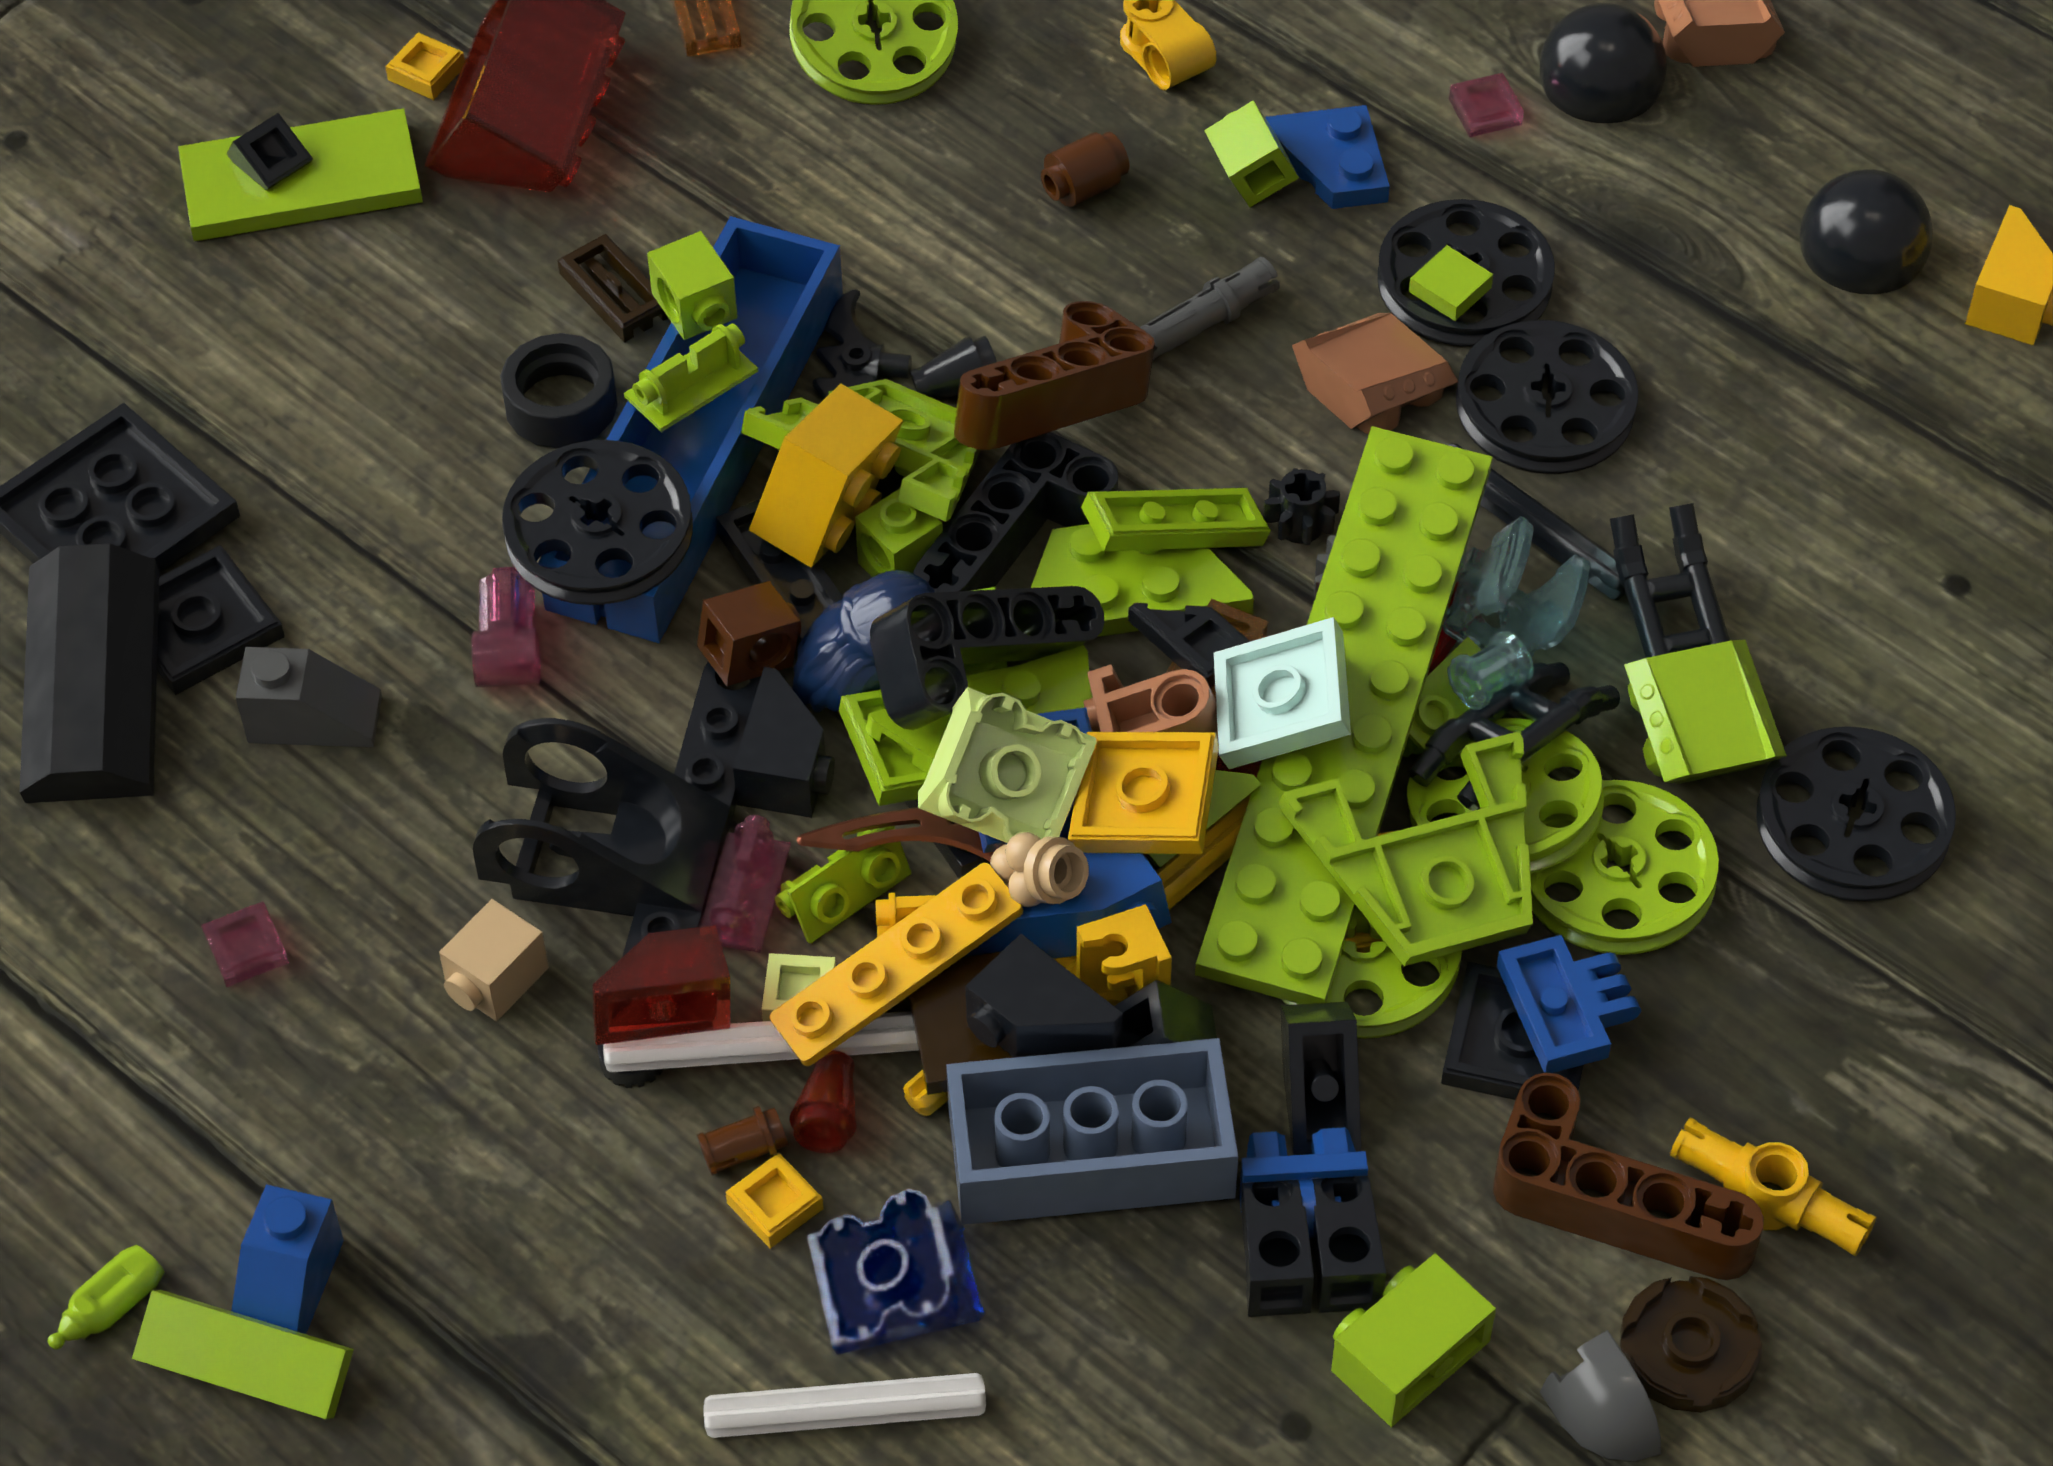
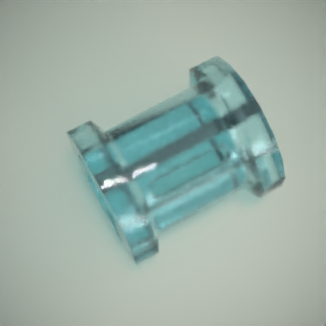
(1490, 670)

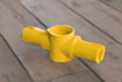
(1800, 1202)

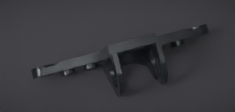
(664, 829)

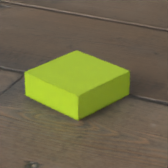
(1451, 283)

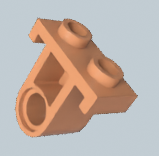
(1160, 704)

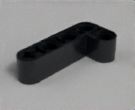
(1026, 487)
(931, 636)

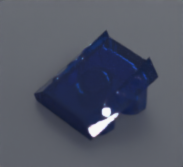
(894, 1273)

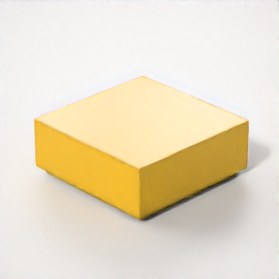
(425, 66)
(774, 1200)

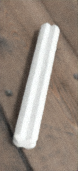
(844, 1405)

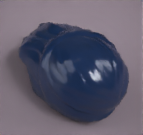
(837, 649)

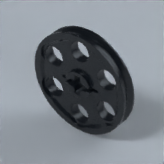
(1495, 228)
(1524, 403)
(598, 543)
(1880, 825)

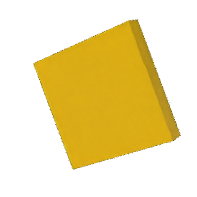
(1145, 793)

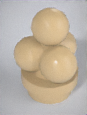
(1041, 869)

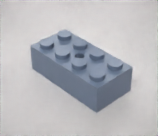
(1091, 1131)

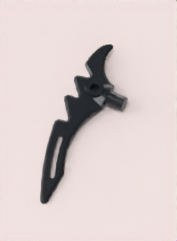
(857, 357)

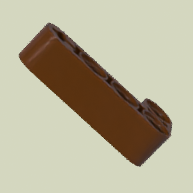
(1093, 371)
(1628, 1187)

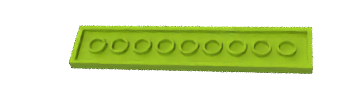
(1389, 589)

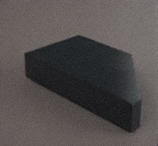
(1187, 635)

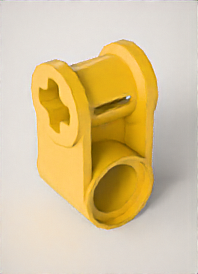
(1166, 41)

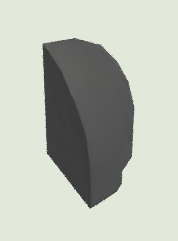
(1604, 1403)

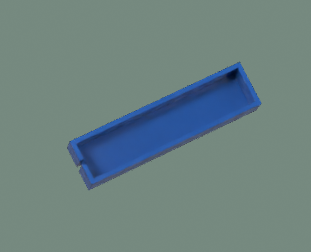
(783, 303)

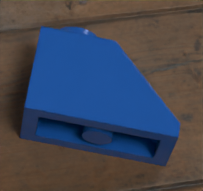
(287, 1258)

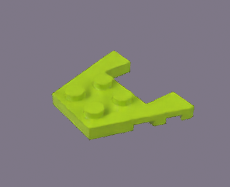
(929, 457)
(1438, 881)

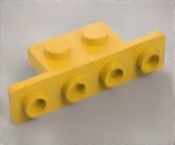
(895, 964)

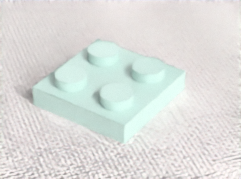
(1281, 693)

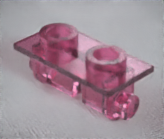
(746, 885)

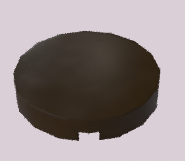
(1691, 1343)

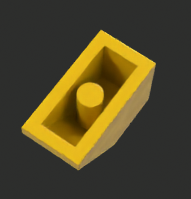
(2015, 282)

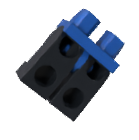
(1303, 1199)

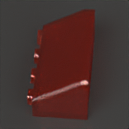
(528, 93)

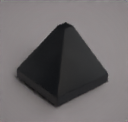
(269, 152)

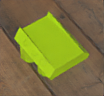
(1703, 712)

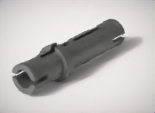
(1217, 302)

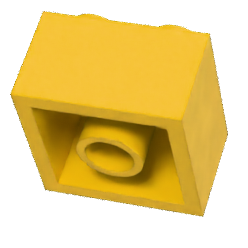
(827, 475)

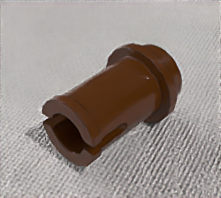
(743, 1140)

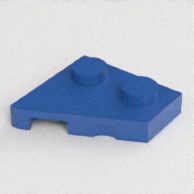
(1335, 154)

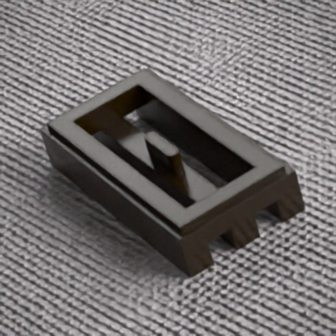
(598, 300)

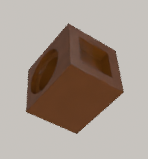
(748, 632)

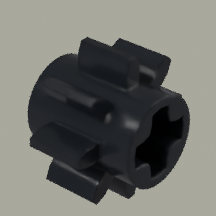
(1301, 506)

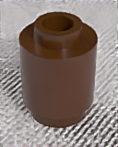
(1084, 168)

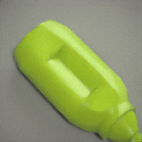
(108, 1295)

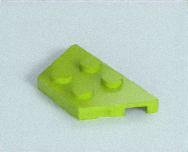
(1120, 578)
(1041, 686)

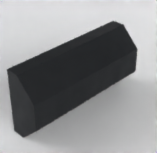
(90, 675)

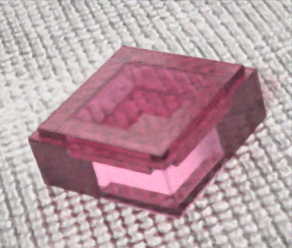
(1486, 105)
(244, 944)

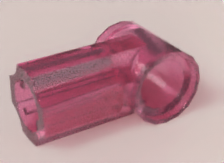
(507, 643)

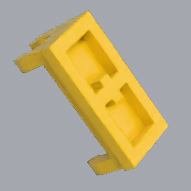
(1122, 954)

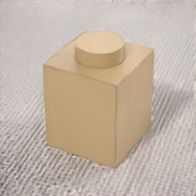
(493, 960)

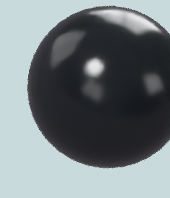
(1603, 64)
(1866, 232)

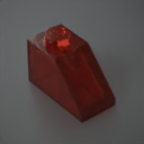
(664, 988)

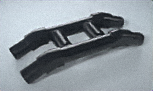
(1691, 582)
(1549, 717)

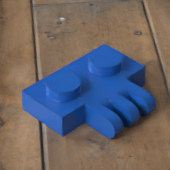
(1566, 1001)

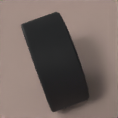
(553, 357)

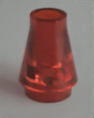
(826, 1106)

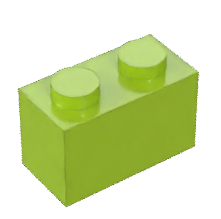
(1411, 1338)

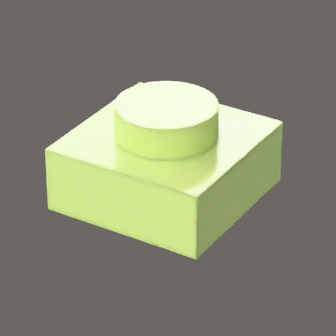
(789, 976)

